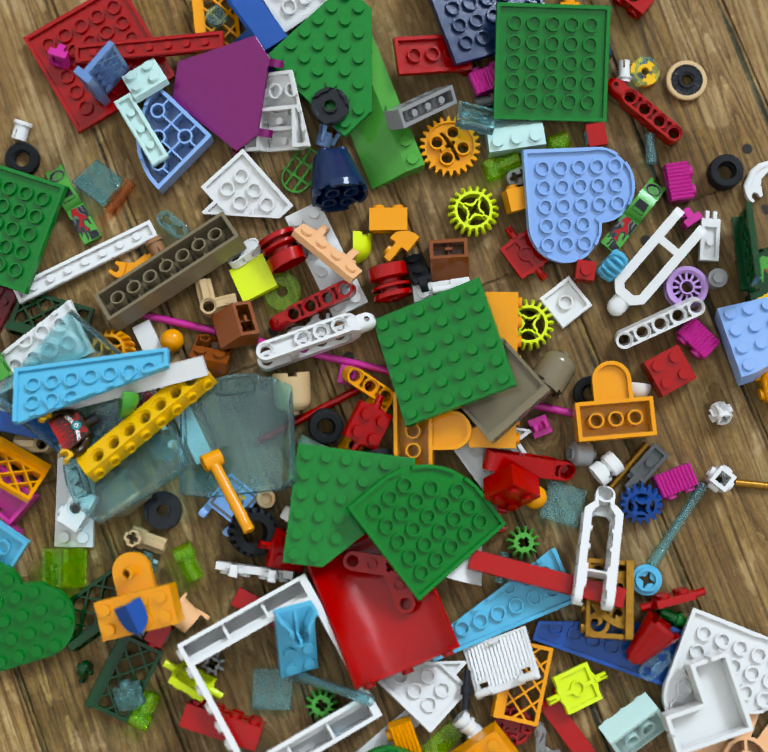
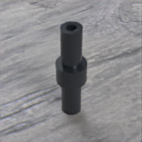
(466, 690)

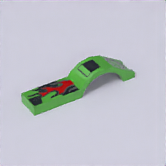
(75, 208)
(633, 216)

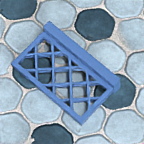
(103, 72)

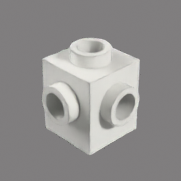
(726, 476)

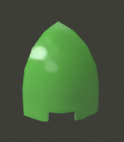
(127, 403)

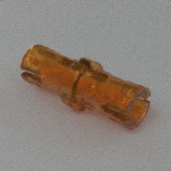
(119, 196)

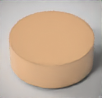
(265, 499)

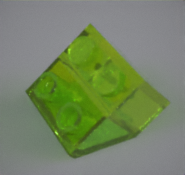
(64, 567)

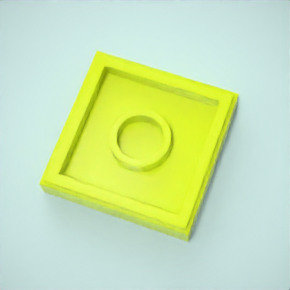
(254, 278)

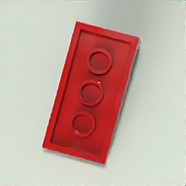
(425, 56)

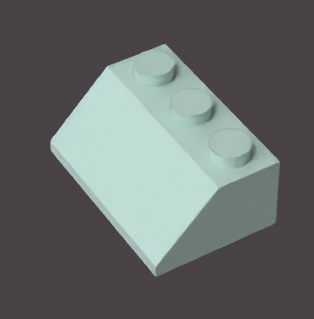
(514, 136)
(633, 725)

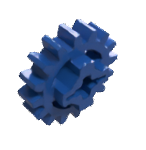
(642, 495)

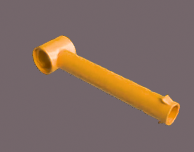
(213, 462)

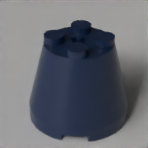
(336, 180)

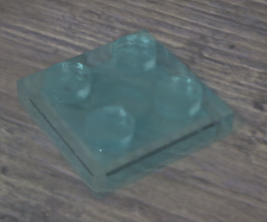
(474, 118)
(563, 503)
(271, 690)

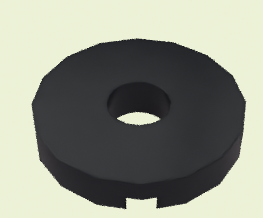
(325, 116)
(174, 510)

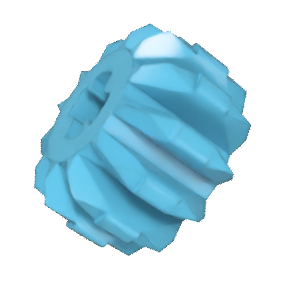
(612, 265)

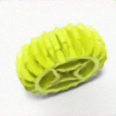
(466, 207)
(534, 331)

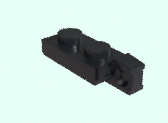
(418, 271)

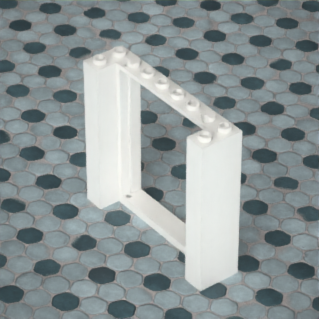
(248, 620)

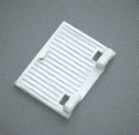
(501, 662)

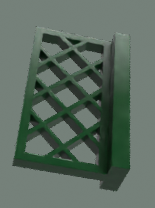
(746, 250)
(19, 329)
(93, 631)
(107, 674)

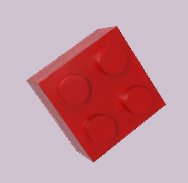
(668, 371)
(511, 487)

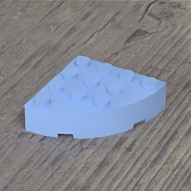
(179, 135)
(745, 338)

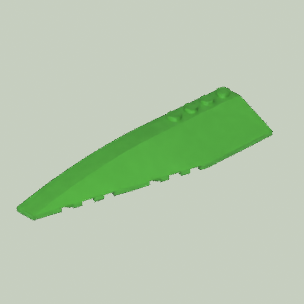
(384, 152)

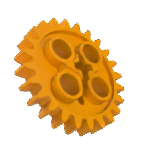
(435, 154)

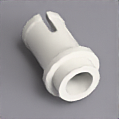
(624, 72)

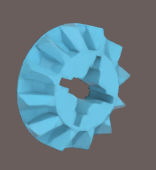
(654, 575)

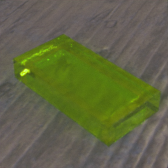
(442, 739)

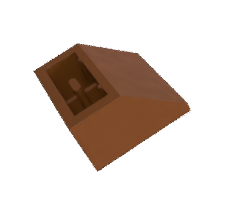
(448, 259)
(236, 326)
(216, 360)

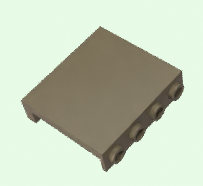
(503, 410)

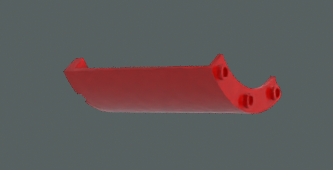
(370, 629)

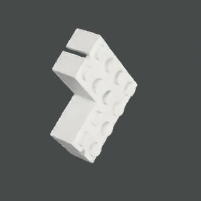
(718, 707)

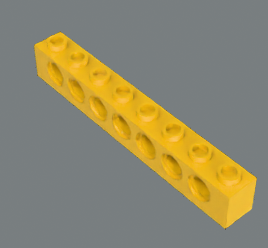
(142, 425)

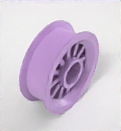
(685, 271)

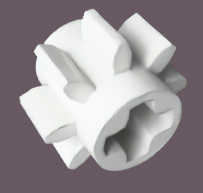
(720, 413)

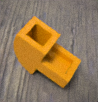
(402, 241)

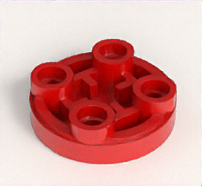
(515, 731)

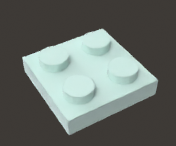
(145, 80)

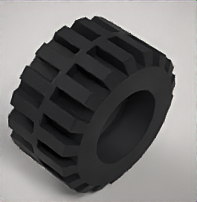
(236, 534)

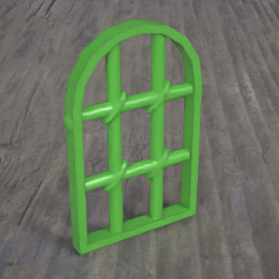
(302, 179)

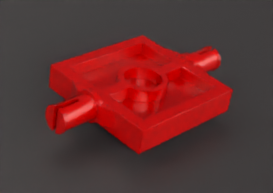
(522, 255)
(367, 424)
(275, 552)
(678, 596)

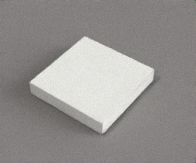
(565, 302)

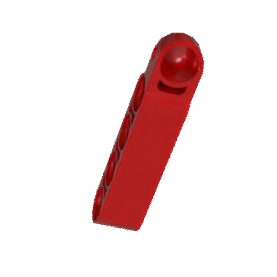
(621, 90)
(284, 319)
(539, 465)

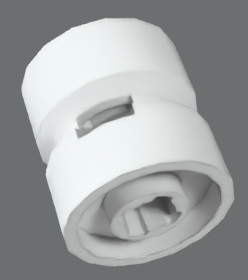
(606, 468)

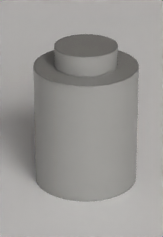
(716, 279)

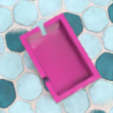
(14, 507)

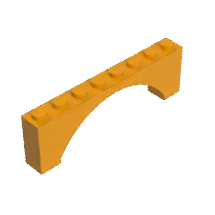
(505, 312)

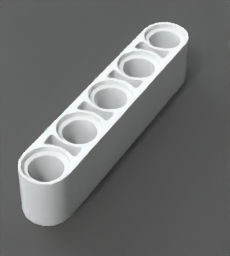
(669, 322)

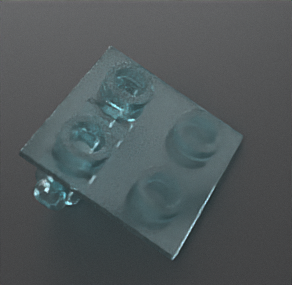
(98, 182)

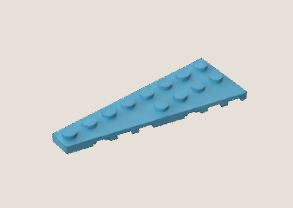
(62, 384)
(509, 607)

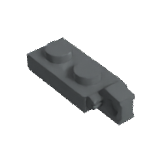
(645, 466)

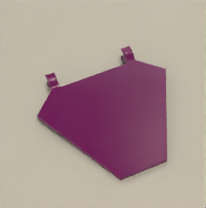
(227, 90)

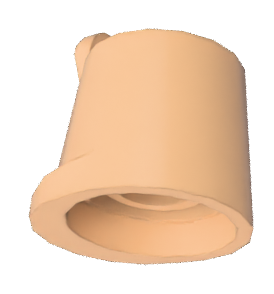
(190, 613)

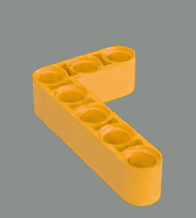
(359, 383)

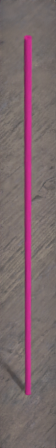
(323, 356)

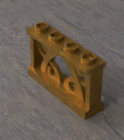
(626, 621)

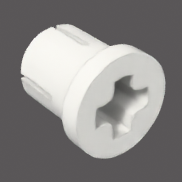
(21, 130)

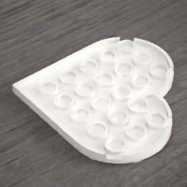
(706, 634)

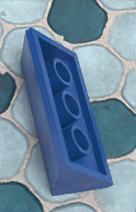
(259, 22)

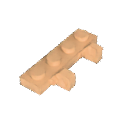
(316, 243)

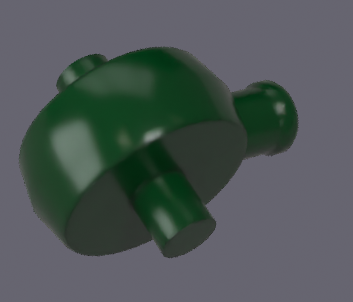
(84, 670)

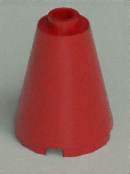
(650, 639)

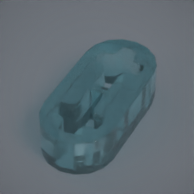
(170, 228)
(657, 669)

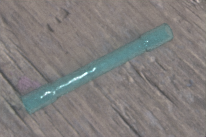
(660, 551)
(356, 695)

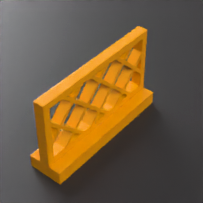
(199, 19)
(27, 463)
(500, 699)

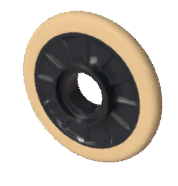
(694, 72)

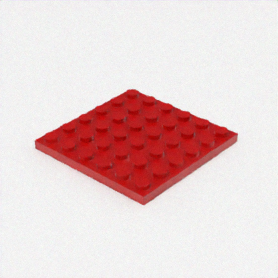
(89, 23)

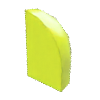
(362, 244)

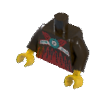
(72, 431)

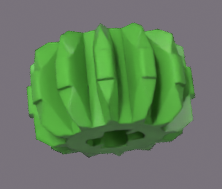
(522, 535)
(317, 708)

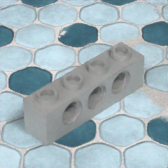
(420, 107)

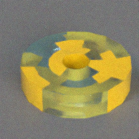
(650, 66)

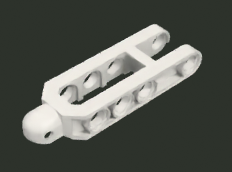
(623, 298)
(286, 348)
(602, 506)

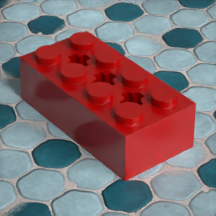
(244, 728)

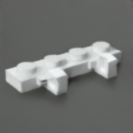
(245, 570)

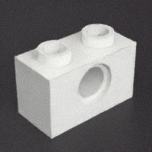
(71, 519)

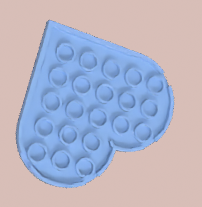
(571, 196)

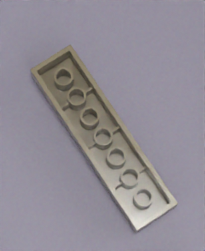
(169, 271)

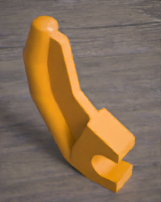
(126, 267)

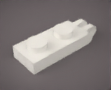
(710, 242)

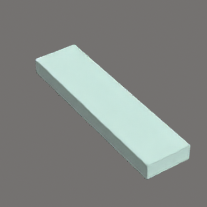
(141, 129)

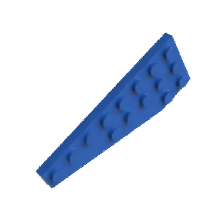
(611, 653)

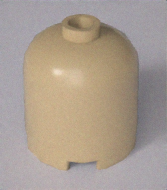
(300, 386)

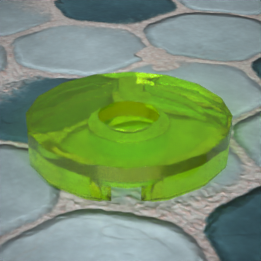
(293, 296)

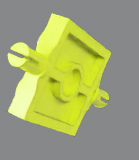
(182, 681)
(576, 688)

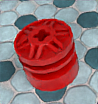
(281, 246)
(390, 286)

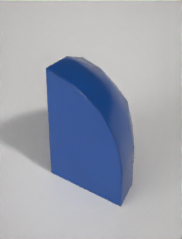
(133, 616)

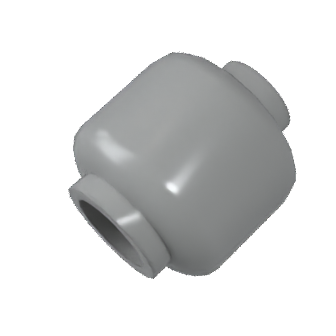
(581, 454)

